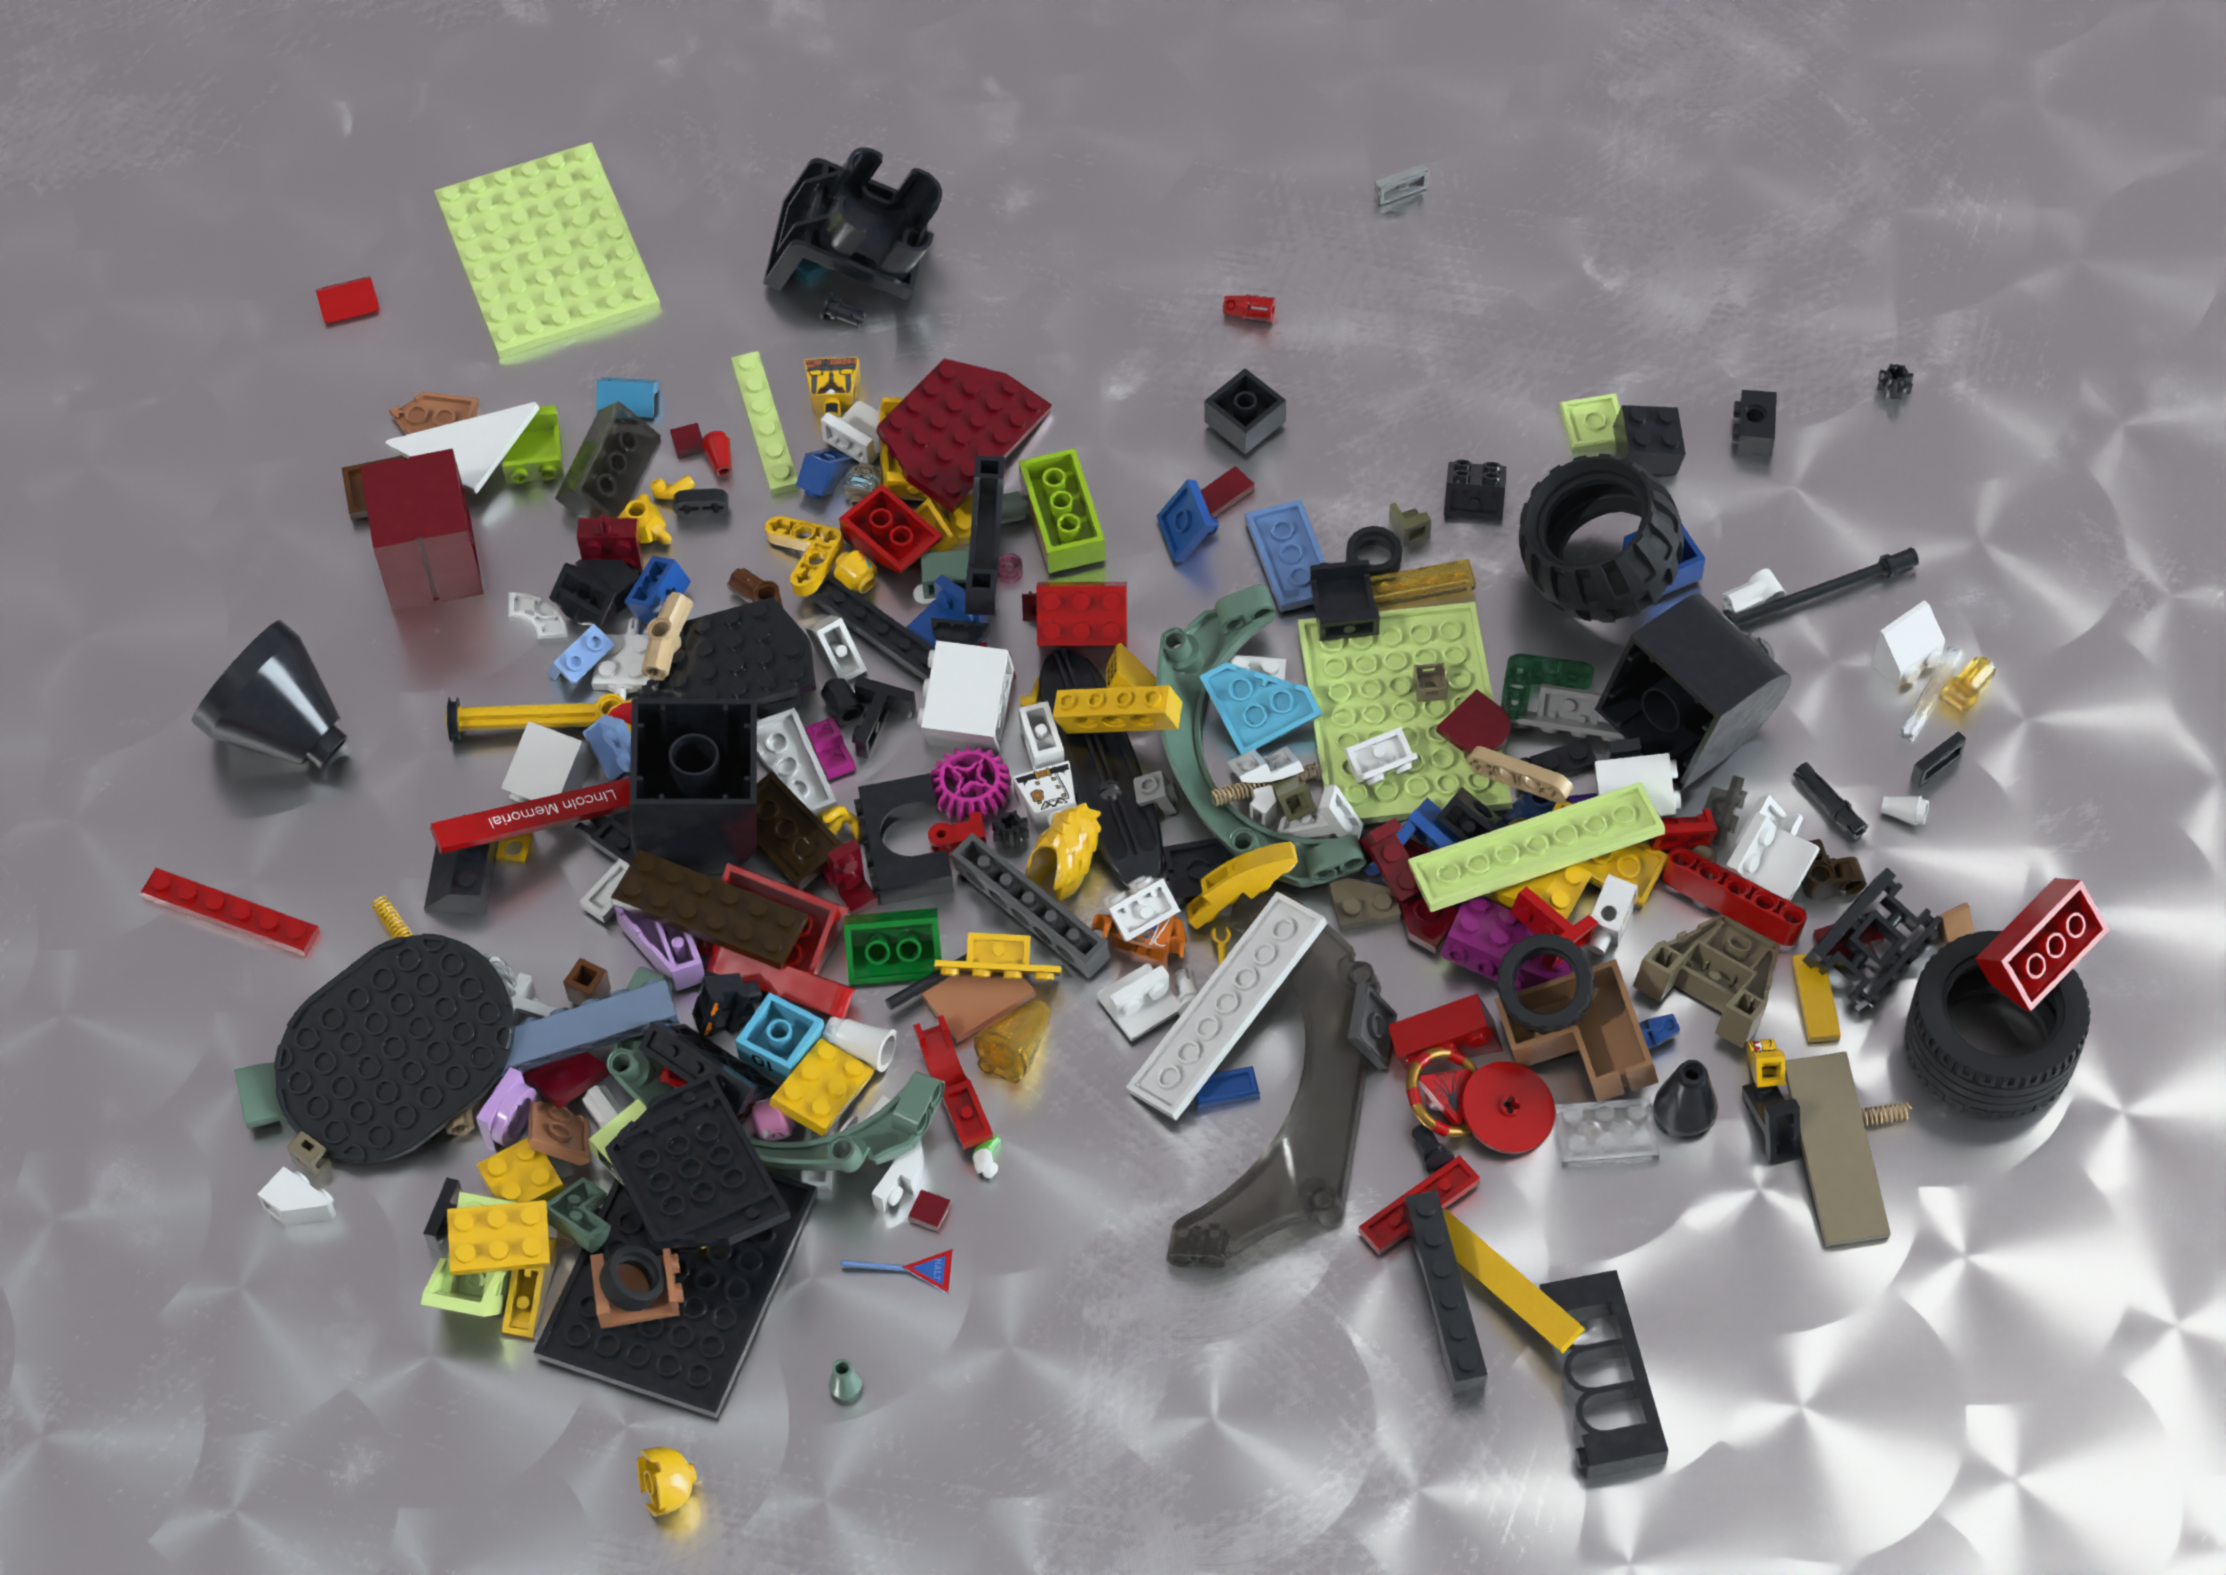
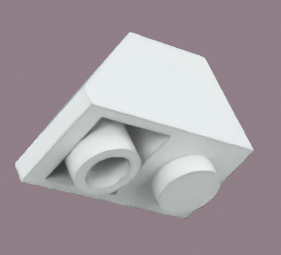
(294, 1200)

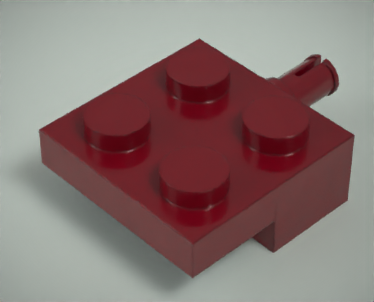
(610, 540)

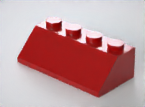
(2043, 942)

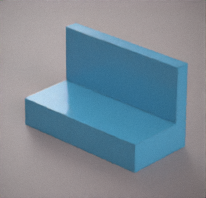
(632, 393)

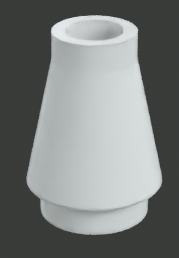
(1906, 808)

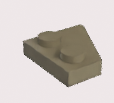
(1362, 904)

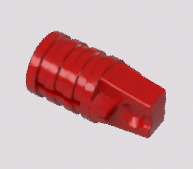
(1241, 307)

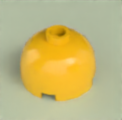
(665, 1478)

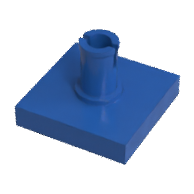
(1186, 521)

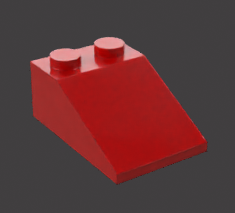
(888, 530)

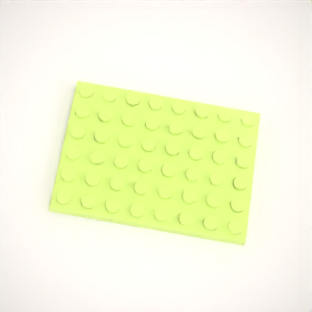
(546, 250)
(1370, 689)

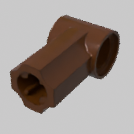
(751, 587)

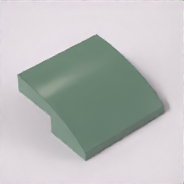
(258, 1095)

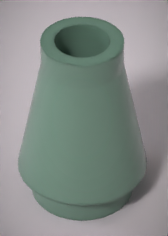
(844, 1380)

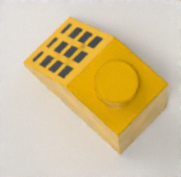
(1126, 670)

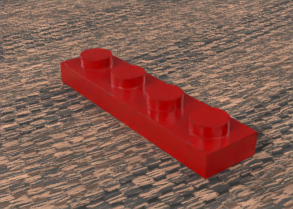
(1390, 1225)

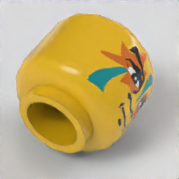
(856, 571)

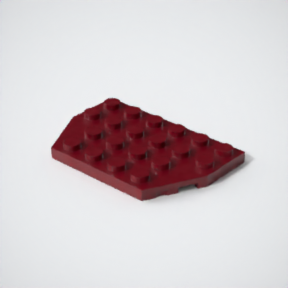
(951, 420)

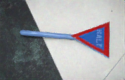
(932, 1270)

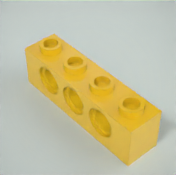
(1117, 709)

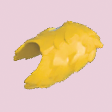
(1068, 847)

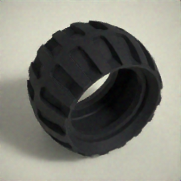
(1577, 495)

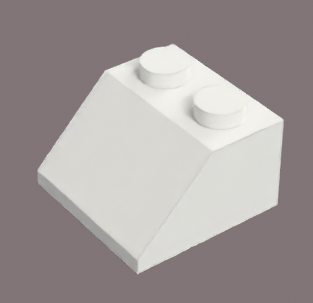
(1909, 645)

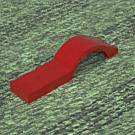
(959, 1092)

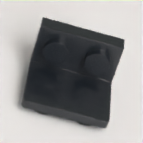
(1475, 490)

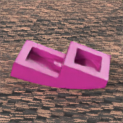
(830, 748)

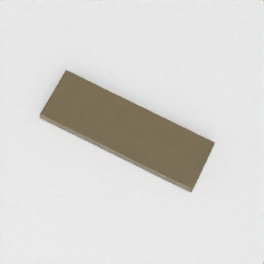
(1837, 1150)

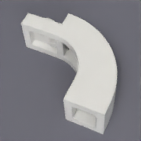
(902, 1175)

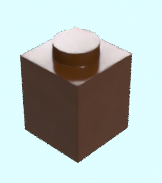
(586, 982)

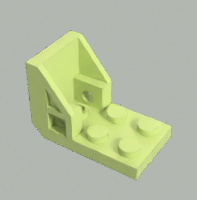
(469, 1293)

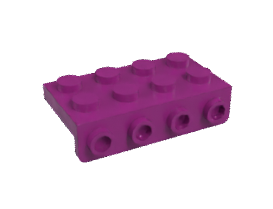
(1484, 935)

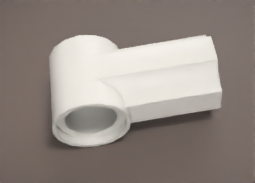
(1759, 590)
(601, 1105)

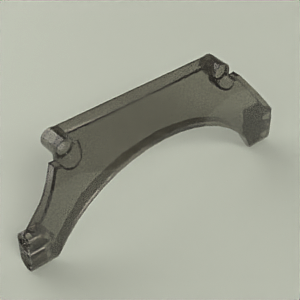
(1315, 1146)

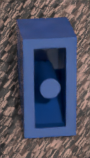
(822, 472)

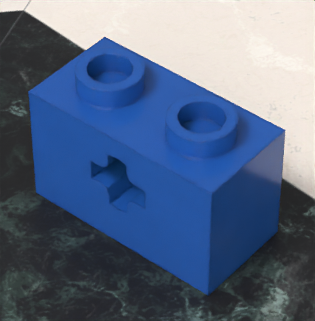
(654, 585)

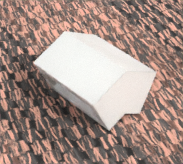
(1263, 807)

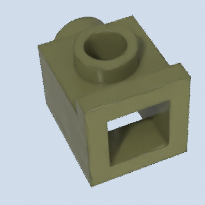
(1294, 797)

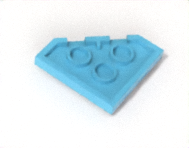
(1258, 705)

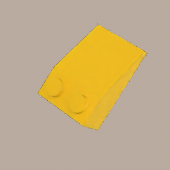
(1558, 889)

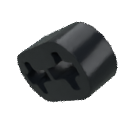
(700, 502)

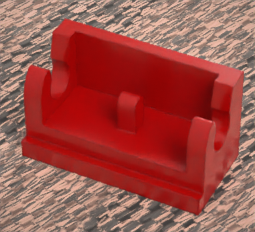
(1686, 832)

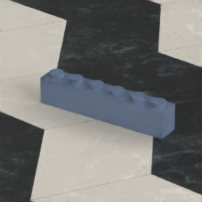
(591, 1025)

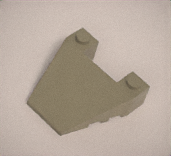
(1721, 967)

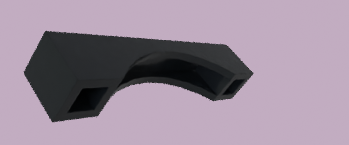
(985, 535)
(1449, 1301)

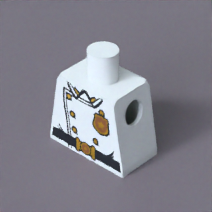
(1045, 792)
(1613, 913)

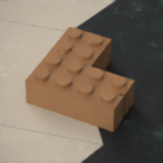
(1606, 1037)

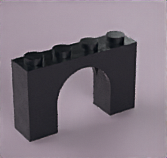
(896, 875)

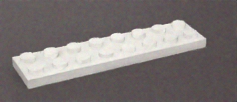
(1226, 1005)

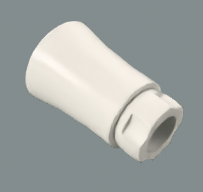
(865, 1042)

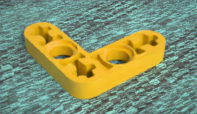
(823, 544)

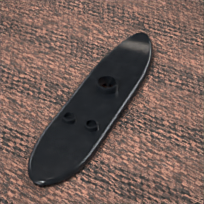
(1098, 761)

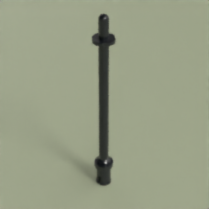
(1886, 565)

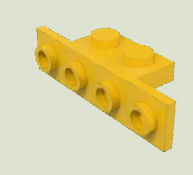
(998, 954)

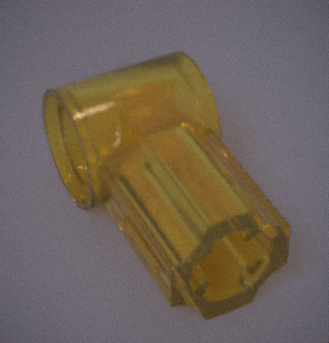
(1964, 689)

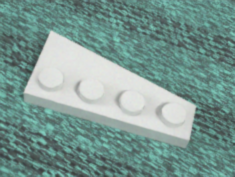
(790, 756)

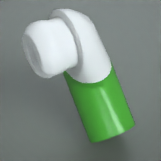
(983, 1157)

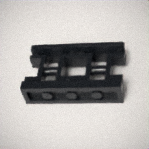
(1855, 923)

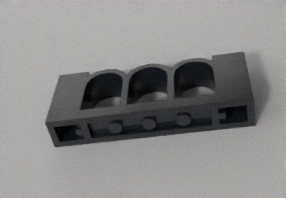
(1620, 1448)

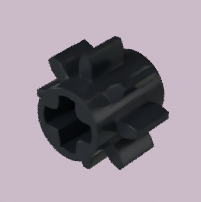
(1895, 381)
(1010, 829)

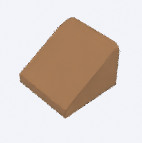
(1955, 923)

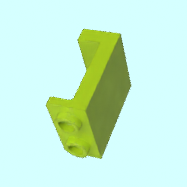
(537, 450)

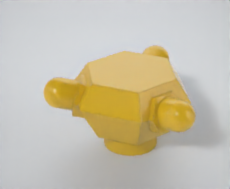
(649, 520)

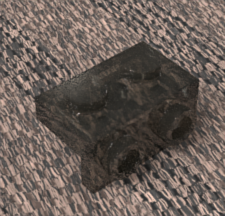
(1724, 807)

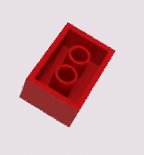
(1081, 613)

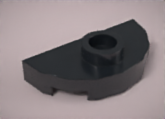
(959, 631)

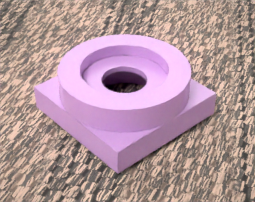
(506, 1111)

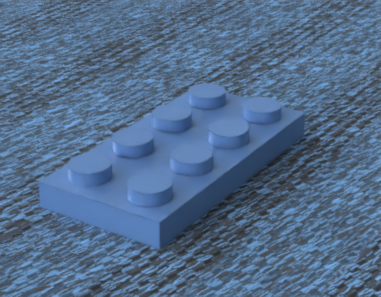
(1286, 551)

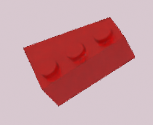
(1455, 1026)

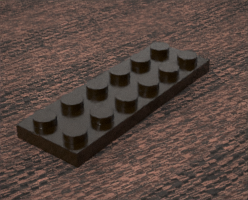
(709, 909)

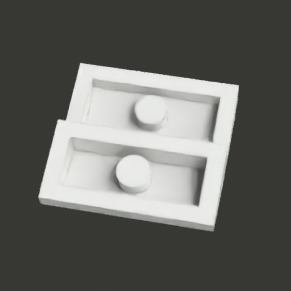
(1275, 766)

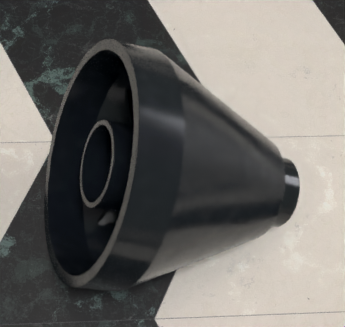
(273, 702)

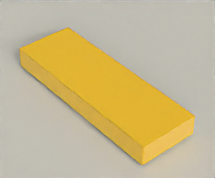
(1816, 1002)

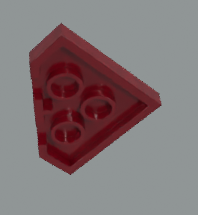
(1423, 926)

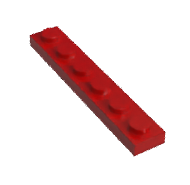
(230, 912)

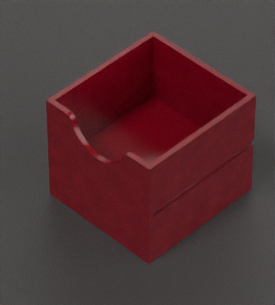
(421, 530)

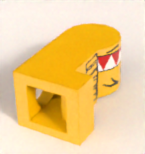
(1766, 1059)

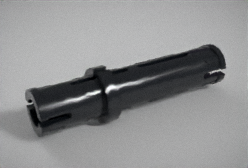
(1839, 809)

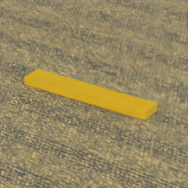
(1512, 1286)

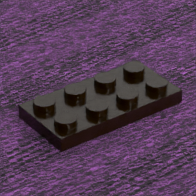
(791, 832)

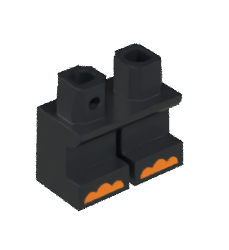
(724, 1003)

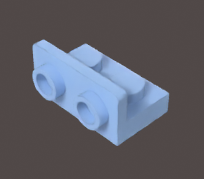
(581, 655)
(611, 745)

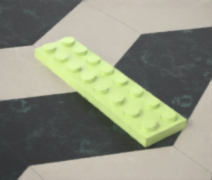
(1536, 846)

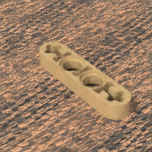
(1519, 774)

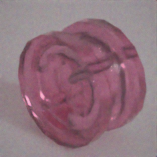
(1015, 562)

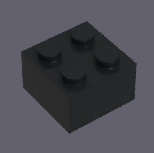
(1245, 411)
(1650, 438)

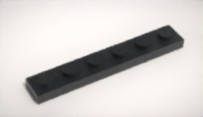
(874, 625)

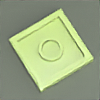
(1590, 422)

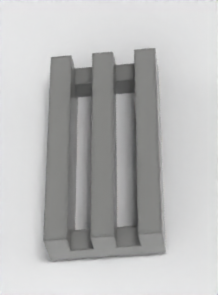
(1401, 184)

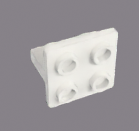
(1140, 1000)

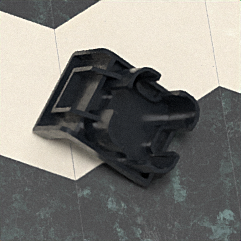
(855, 223)

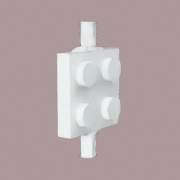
(622, 665)

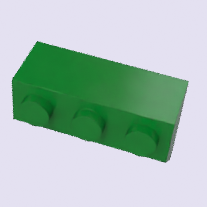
(891, 945)

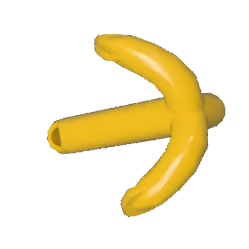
(836, 817)

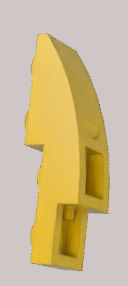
(1246, 874)

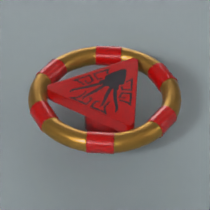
(1441, 1089)

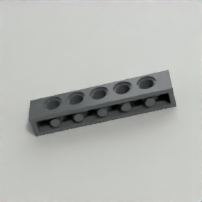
(1031, 905)

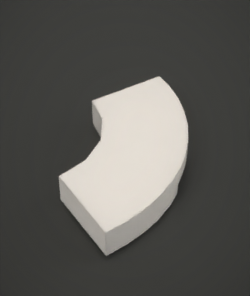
(539, 616)

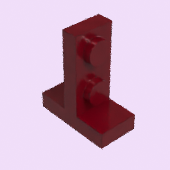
(1391, 859)
(847, 878)

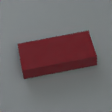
(1226, 491)

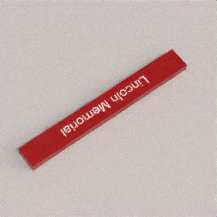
(531, 816)

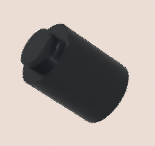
(841, 701)

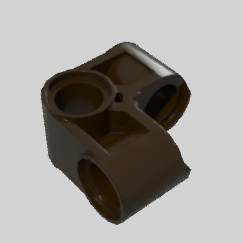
(1838, 876)

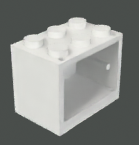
(966, 696)

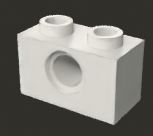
(1040, 735)

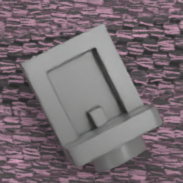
(1156, 788)

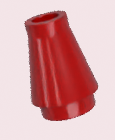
(717, 449)

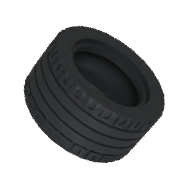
(1979, 1080)

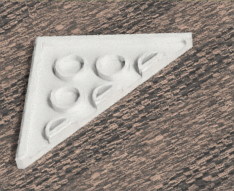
(476, 442)

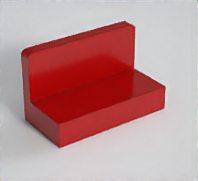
(347, 299)

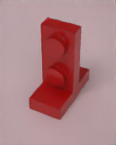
(1544, 919)

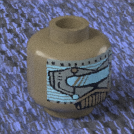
(861, 481)

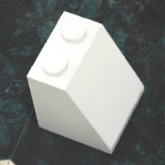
(547, 764)

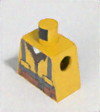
(833, 383)

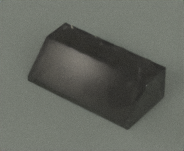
(608, 463)

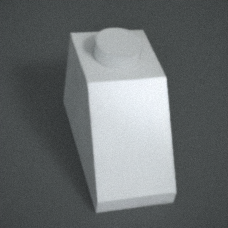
(836, 647)

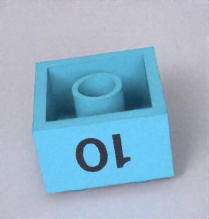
(778, 1037)

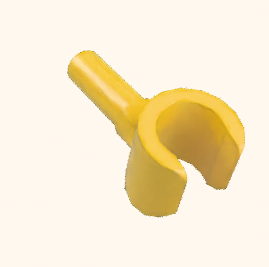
(1026, 700)
(1221, 945)

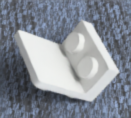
(854, 432)
(1772, 857)
(1140, 907)

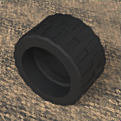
(1541, 945)

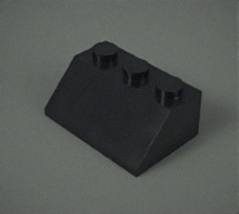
(461, 880)

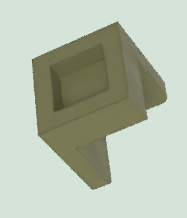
(1409, 525)

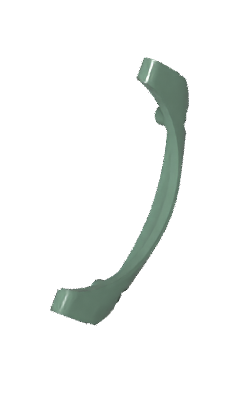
(1204, 646)
(880, 1137)

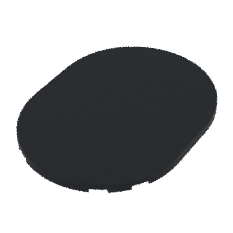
(394, 1048)

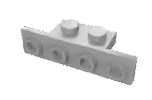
(1568, 711)

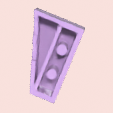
(665, 947)

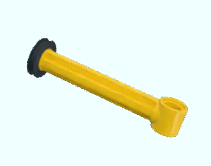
(517, 717)

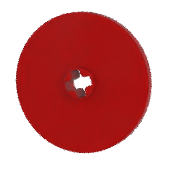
(1487, 1117)

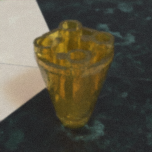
(1012, 1041)

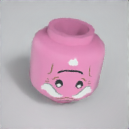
(769, 1122)

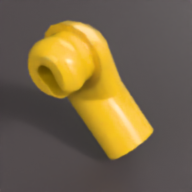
(666, 491)

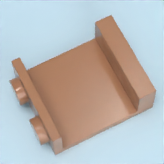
(664, 1305)

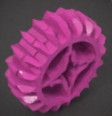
(967, 774)

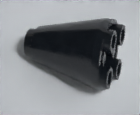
(1686, 1101)

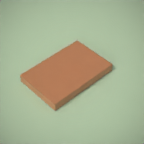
(975, 1002)

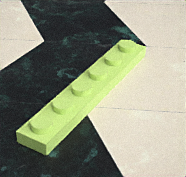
(765, 423)

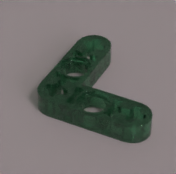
(1577, 676)

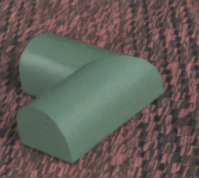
(573, 1216)

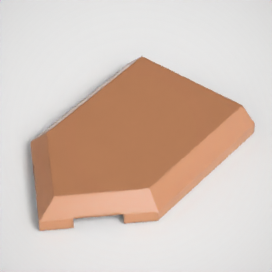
(433, 410)
(559, 1133)

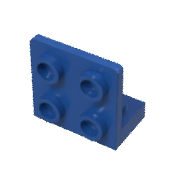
(947, 605)

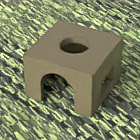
(1434, 677)
(306, 1156)

